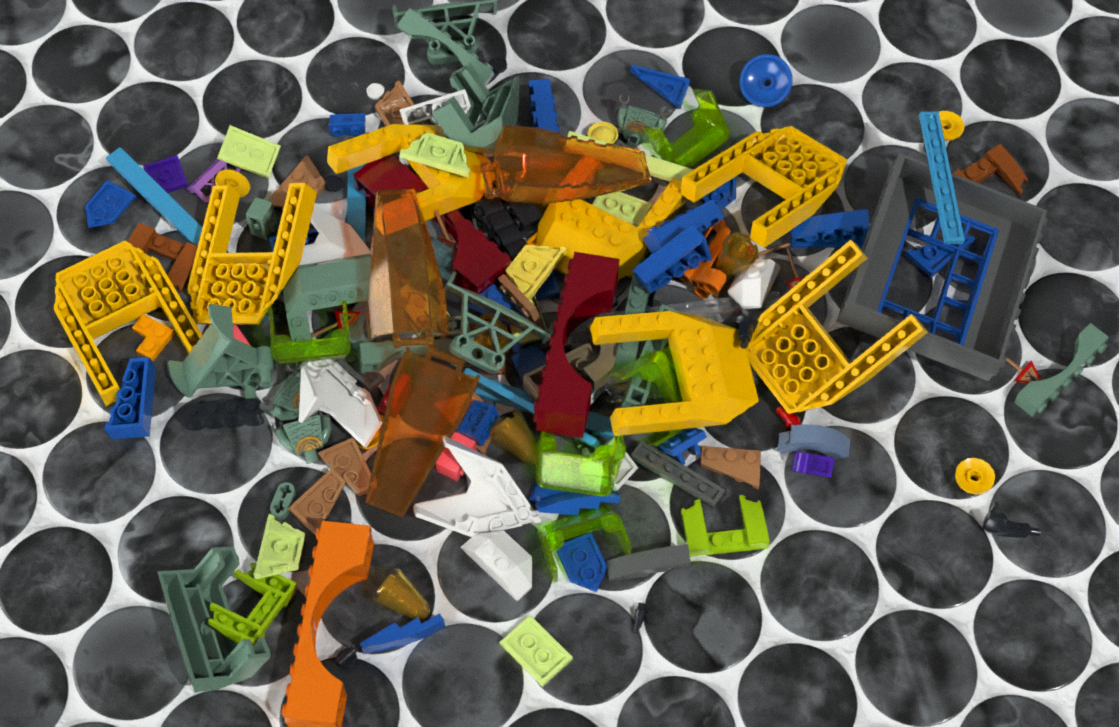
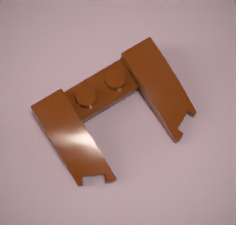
(996, 161)
(182, 254)

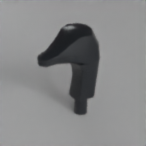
(744, 322)
(998, 524)

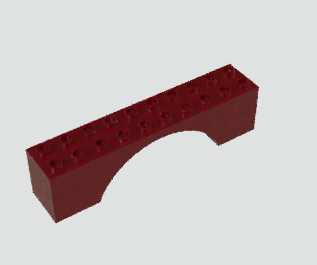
(477, 259)
(564, 394)

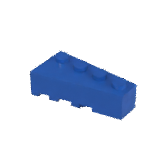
(542, 105)
(673, 259)
(134, 401)

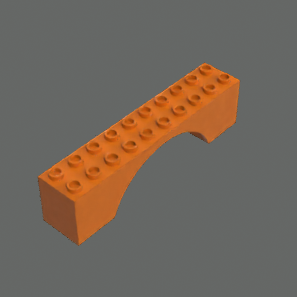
(339, 562)

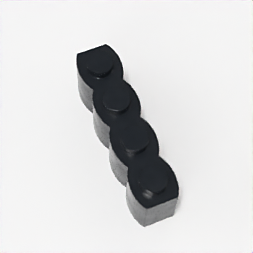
(499, 226)
(217, 414)

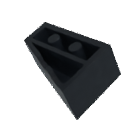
(522, 214)

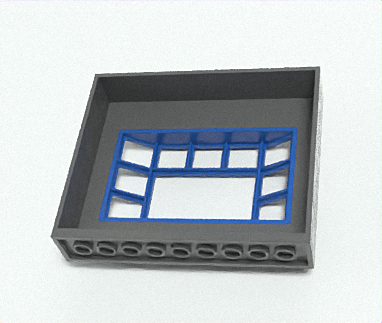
(999, 279)

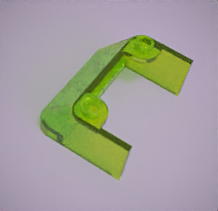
(699, 141)
(286, 351)
(655, 368)
(578, 472)
(553, 533)

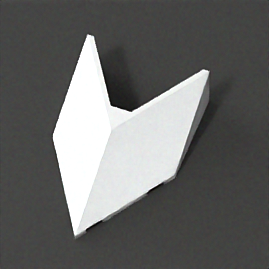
(334, 240)
(333, 390)
(490, 502)

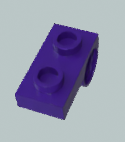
(812, 464)

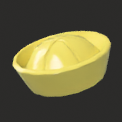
(603, 131)

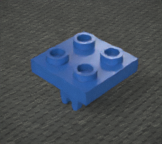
(680, 442)

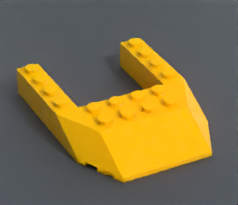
(784, 163)
(446, 189)
(597, 232)
(246, 279)
(109, 293)
(802, 359)
(708, 366)

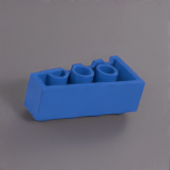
(700, 218)
(831, 230)

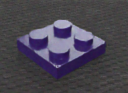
(167, 173)

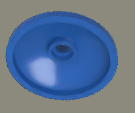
(759, 71)

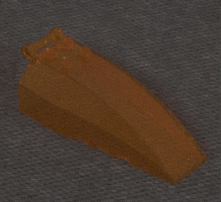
(554, 168)
(404, 275)
(420, 410)

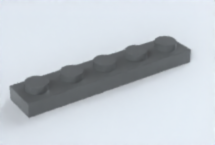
(677, 474)

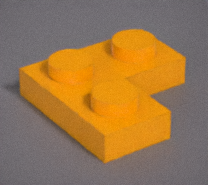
(155, 336)

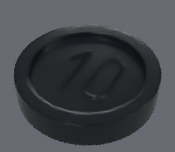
(499, 65)
(334, 183)

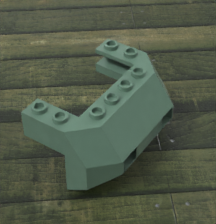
(487, 113)
(321, 287)
(208, 655)

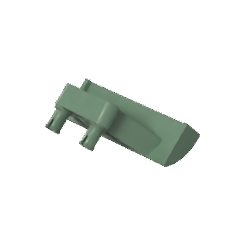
(438, 53)
(490, 360)
(210, 367)

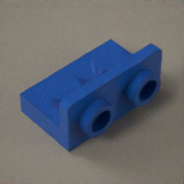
(347, 124)
(479, 421)

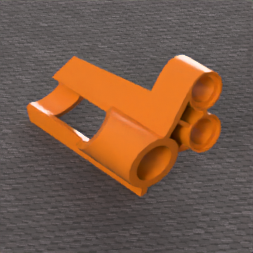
(705, 278)

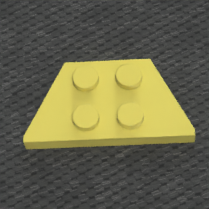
(533, 267)

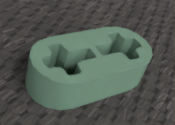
(279, 499)

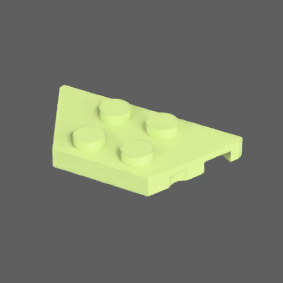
(438, 153)
(279, 549)

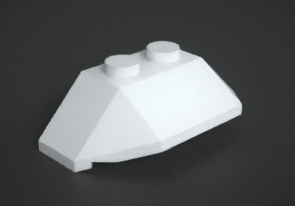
(422, 113)
(754, 283)
(502, 560)

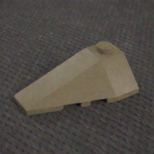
(578, 360)

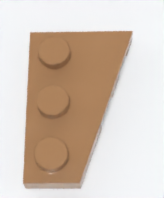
(520, 300)
(736, 463)
(349, 464)
(318, 501)

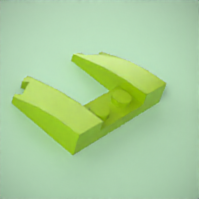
(752, 537)
(277, 593)

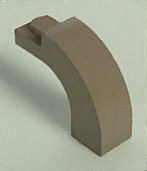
(600, 370)

